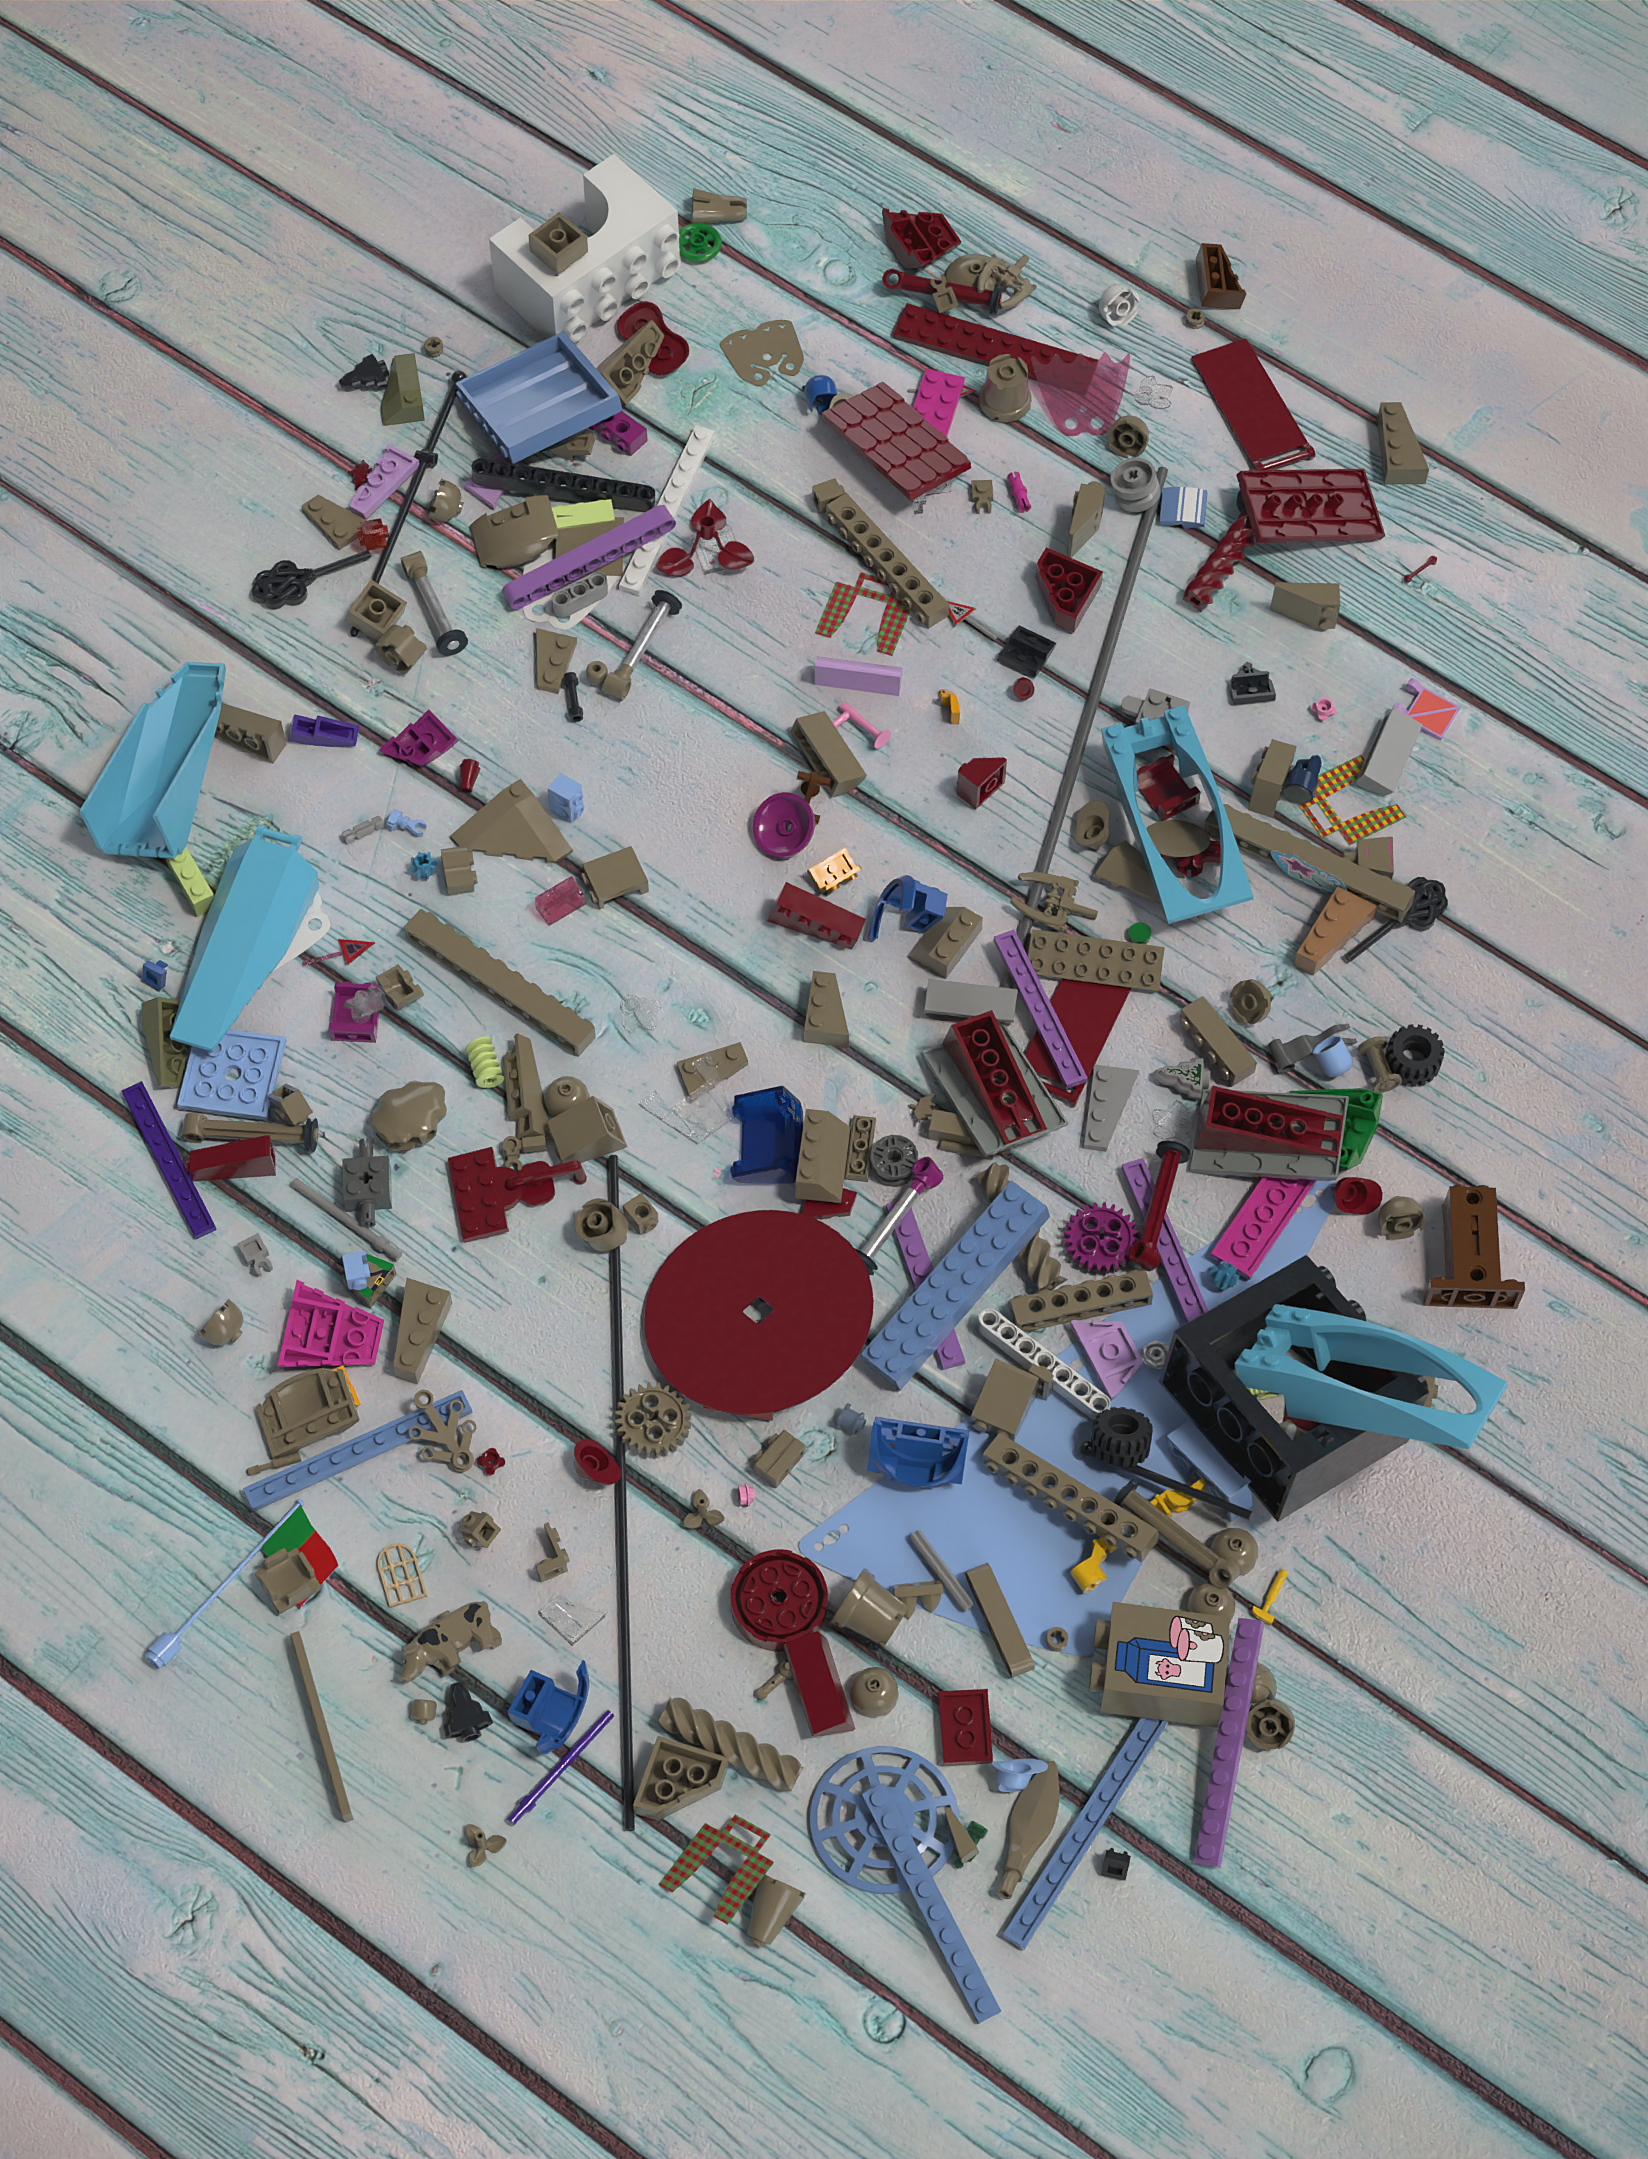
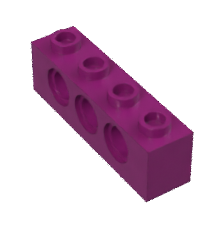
(623, 432)

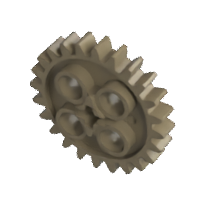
(638, 1434)

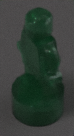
(977, 1833)

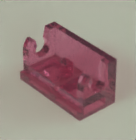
(560, 901)

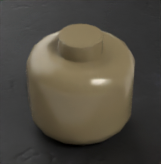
(596, 672)
(423, 1710)

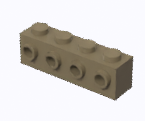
(1217, 1041)

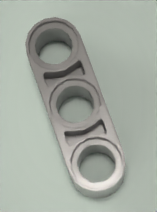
(568, 601)

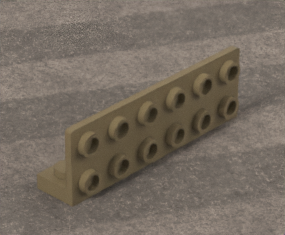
(1096, 960)

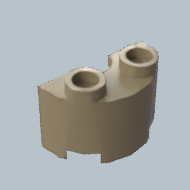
(399, 987)

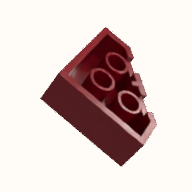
(1067, 587)

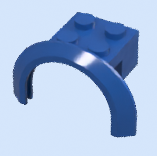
(921, 903)
(549, 1709)

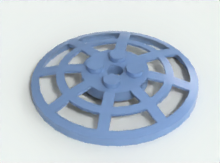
(867, 1827)

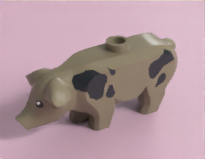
(447, 1637)

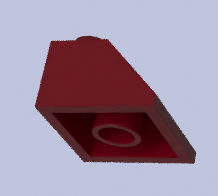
(980, 779)

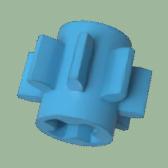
(423, 865)
(1224, 1275)

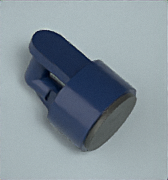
(1300, 783)

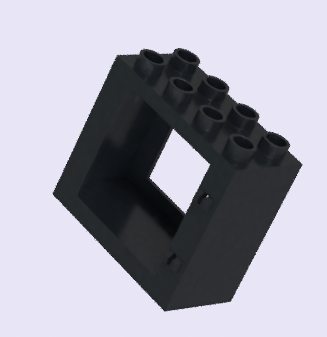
(1248, 1438)

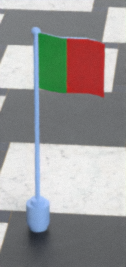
(290, 1533)

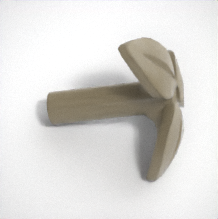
(701, 1503)
(477, 1837)

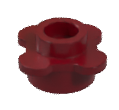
(490, 1454)

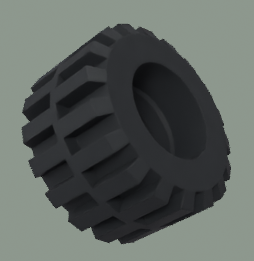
(1422, 1041)
(1121, 1437)

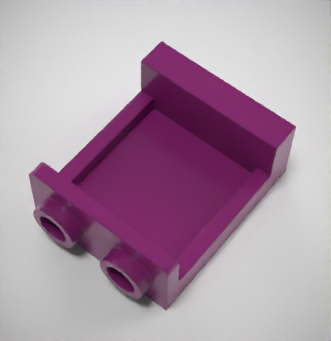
(343, 1026)

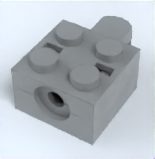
(1152, 707)

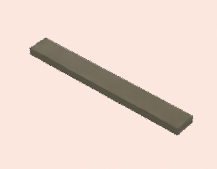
(321, 1726)

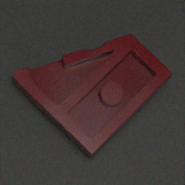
(830, 1209)

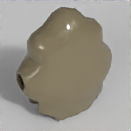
(409, 1115)

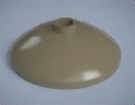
(967, 269)

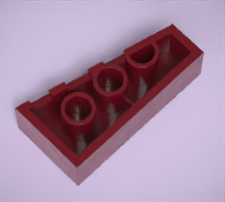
(815, 917)

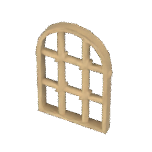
(403, 1563)

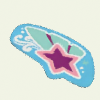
(1305, 873)

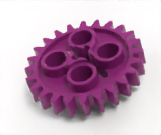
(1102, 1219)

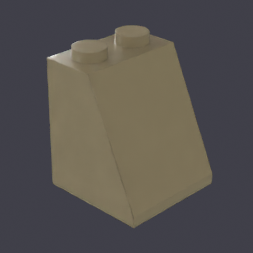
(586, 1131)
(1004, 1400)

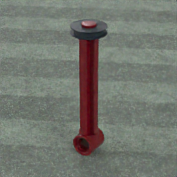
(962, 292)
(1145, 1251)

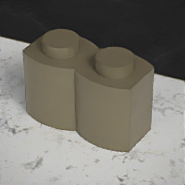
(457, 870)

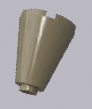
(772, 1909)

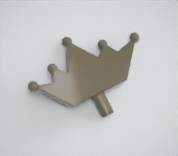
(923, 1108)

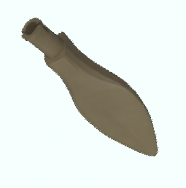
(1030, 1825)

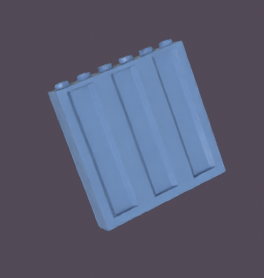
(538, 397)

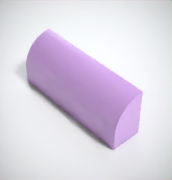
(858, 676)

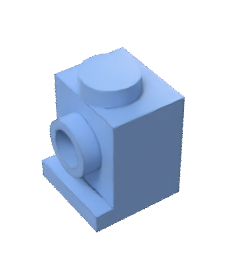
(356, 1270)

